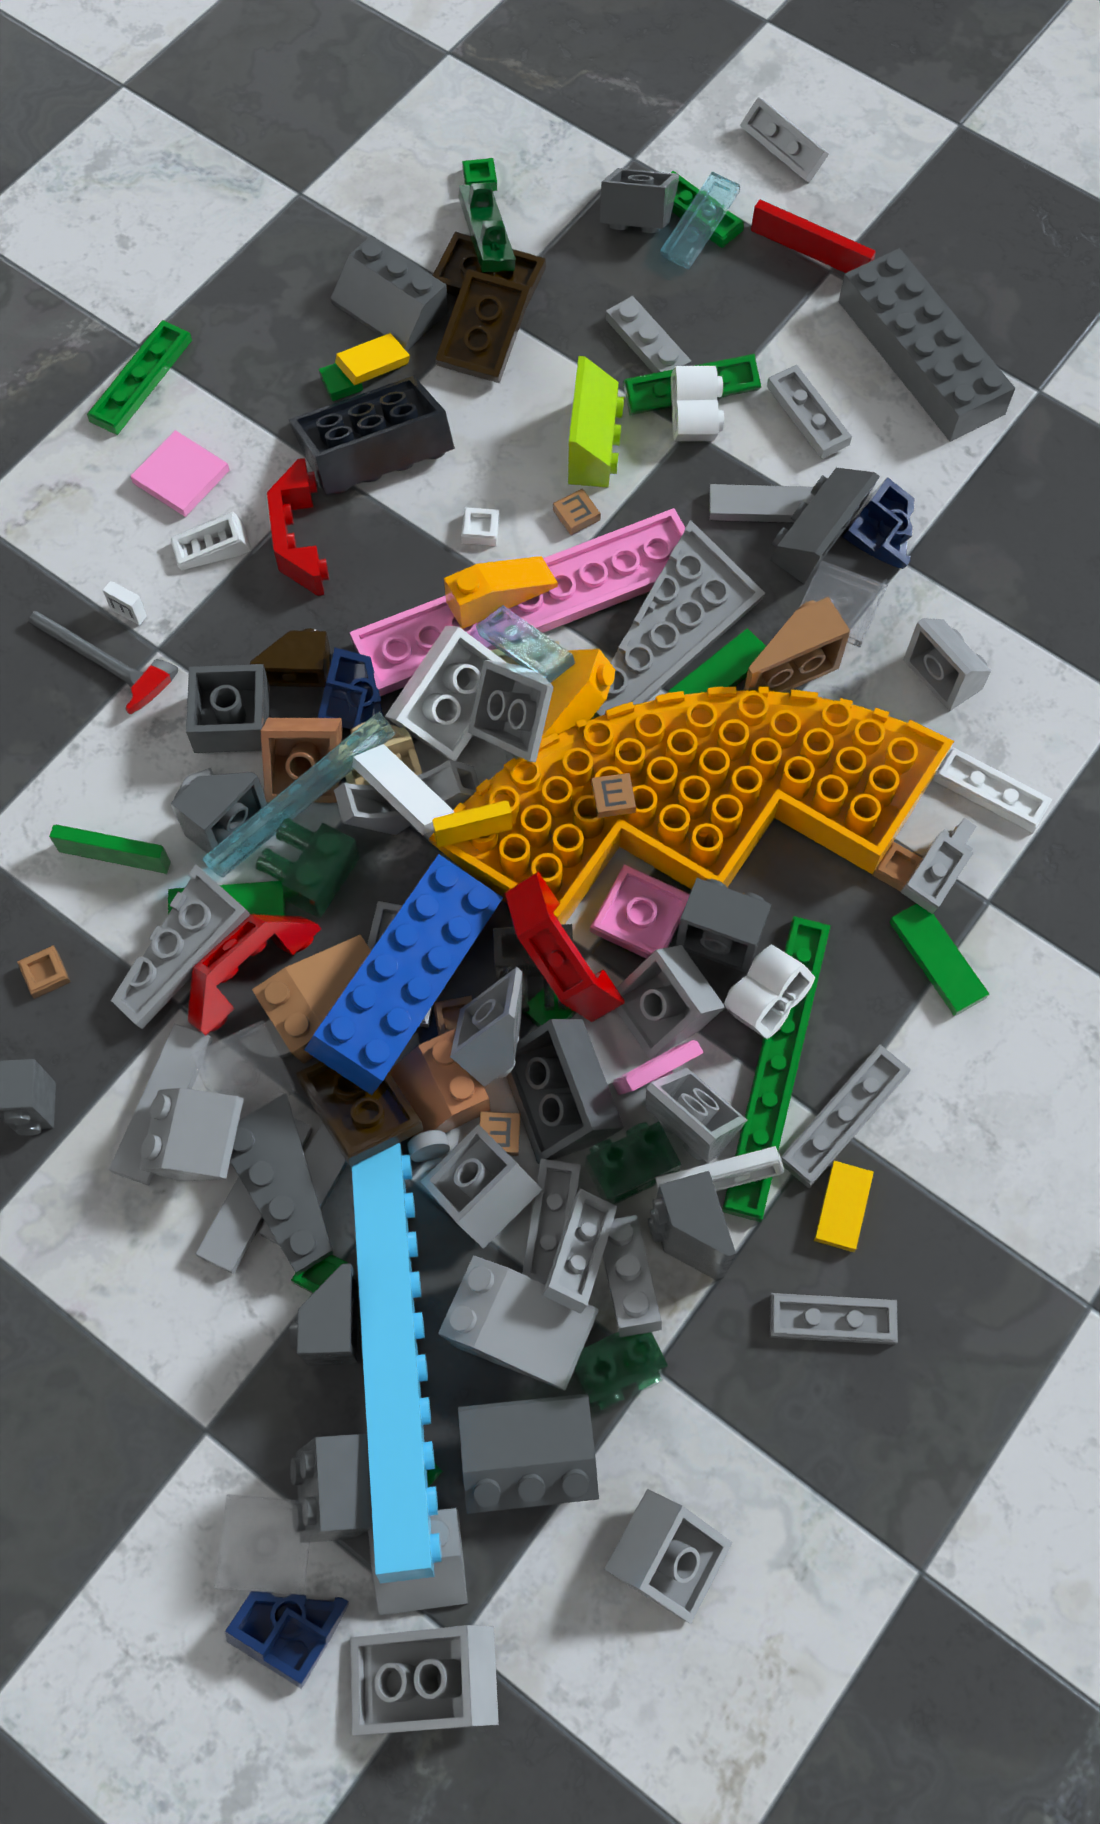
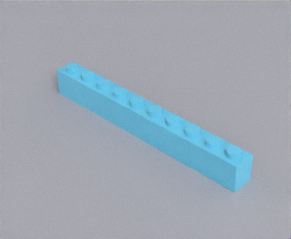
(394, 1370)

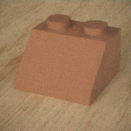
(295, 746)
(438, 1086)

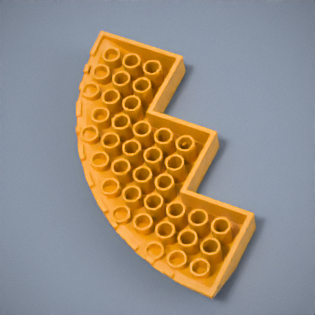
(703, 776)

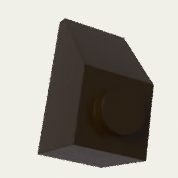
(297, 659)

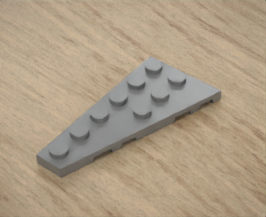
(683, 615)

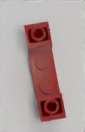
(288, 494)
(555, 953)
(207, 1004)

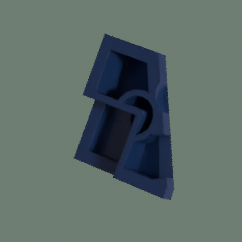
(884, 525)
(350, 690)
(285, 1631)

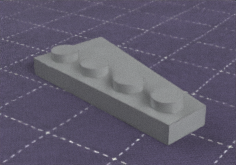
(193, 927)

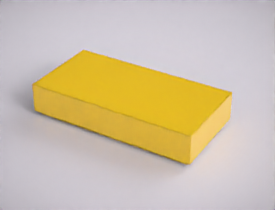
(372, 358)
(472, 823)
(843, 1206)

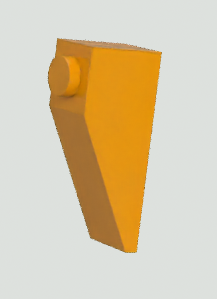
(487, 586)
(579, 691)

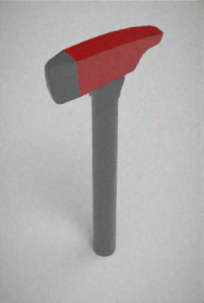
(143, 685)

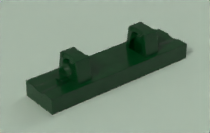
(486, 228)

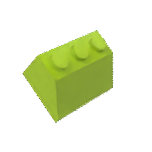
(594, 426)

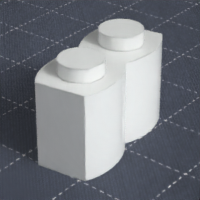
(695, 403)
(769, 991)

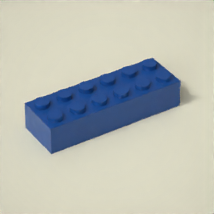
(403, 975)

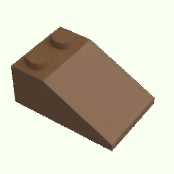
(802, 649)
(307, 990)

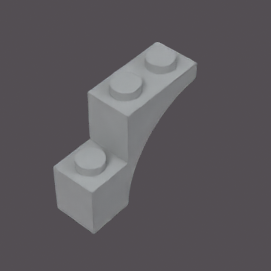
(368, 809)

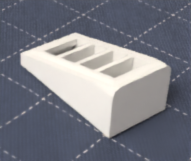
(223, 550)

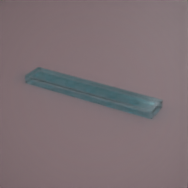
(297, 796)

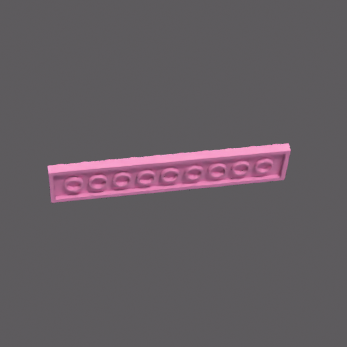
(588, 581)

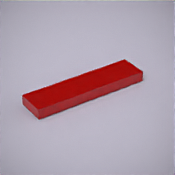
(809, 238)

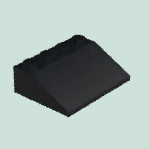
(373, 434)

